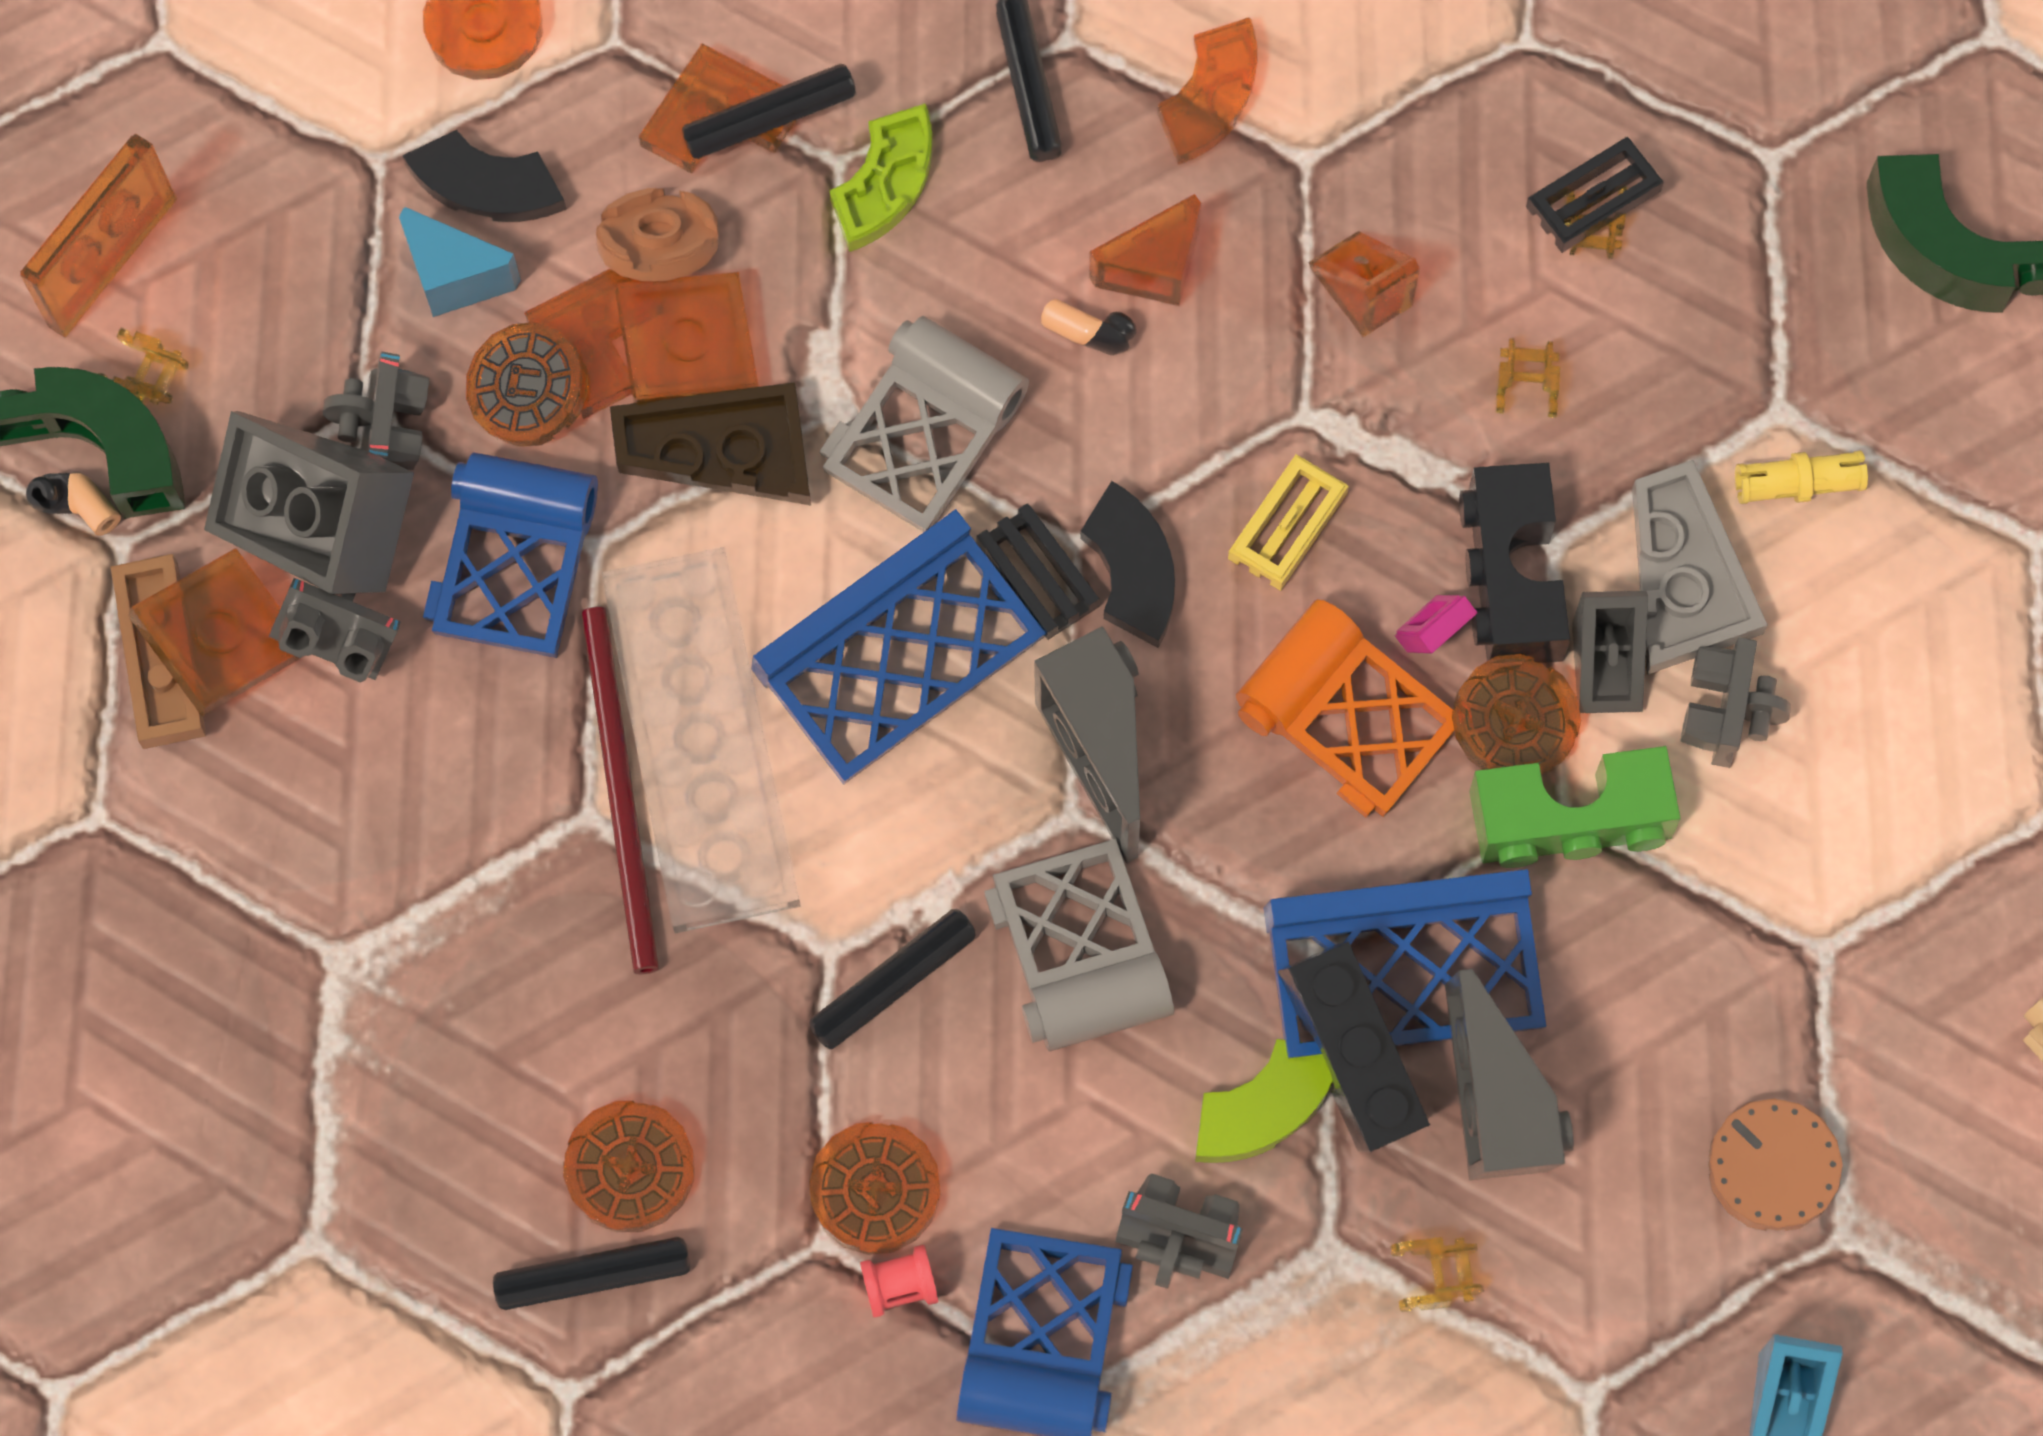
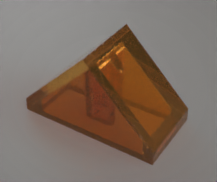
(1150, 257)
(1367, 280)

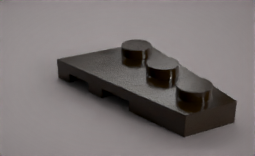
(718, 441)

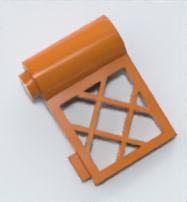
(1306, 674)

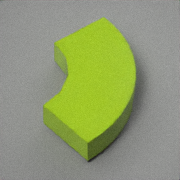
(888, 180)
(1264, 1110)

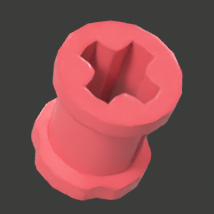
(899, 1281)

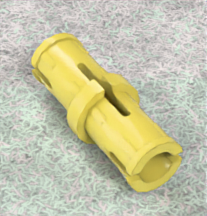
(1801, 477)

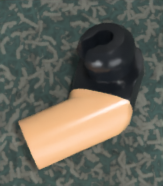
(1082, 328)
(73, 495)

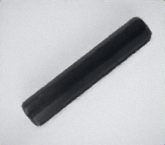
(1029, 80)
(768, 111)
(892, 978)
(591, 1273)

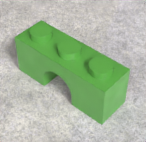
(1521, 820)

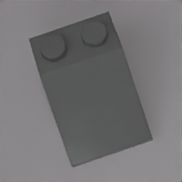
(309, 504)
(1090, 709)
(1503, 1097)

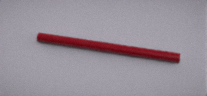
(620, 791)

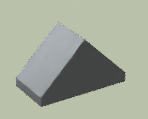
(1610, 651)

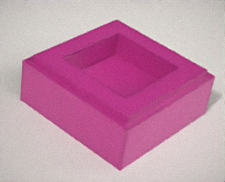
(1435, 623)

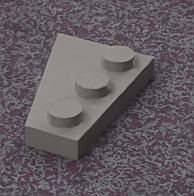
(1688, 570)

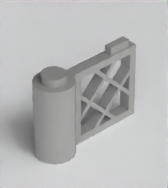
(949, 378)
(1088, 994)

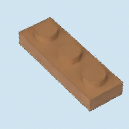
(159, 704)

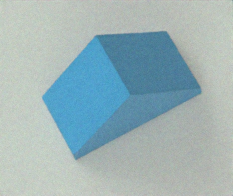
(455, 265)
(1794, 1387)

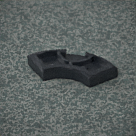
(483, 183)
(1137, 564)

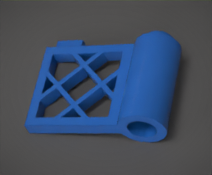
(521, 503)
(1032, 1388)

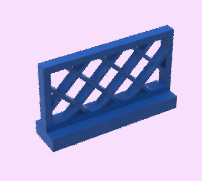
(863, 604)
(1411, 906)

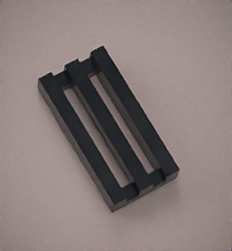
(1555, 221)
(1010, 530)

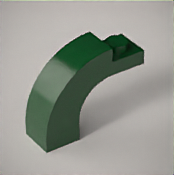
(1936, 248)
(107, 415)

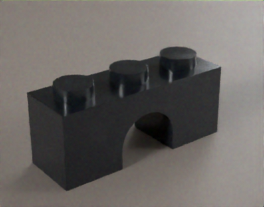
(1506, 512)
(1358, 1049)

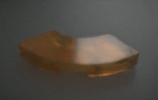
(1215, 93)

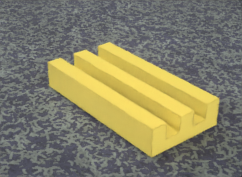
(1261, 563)

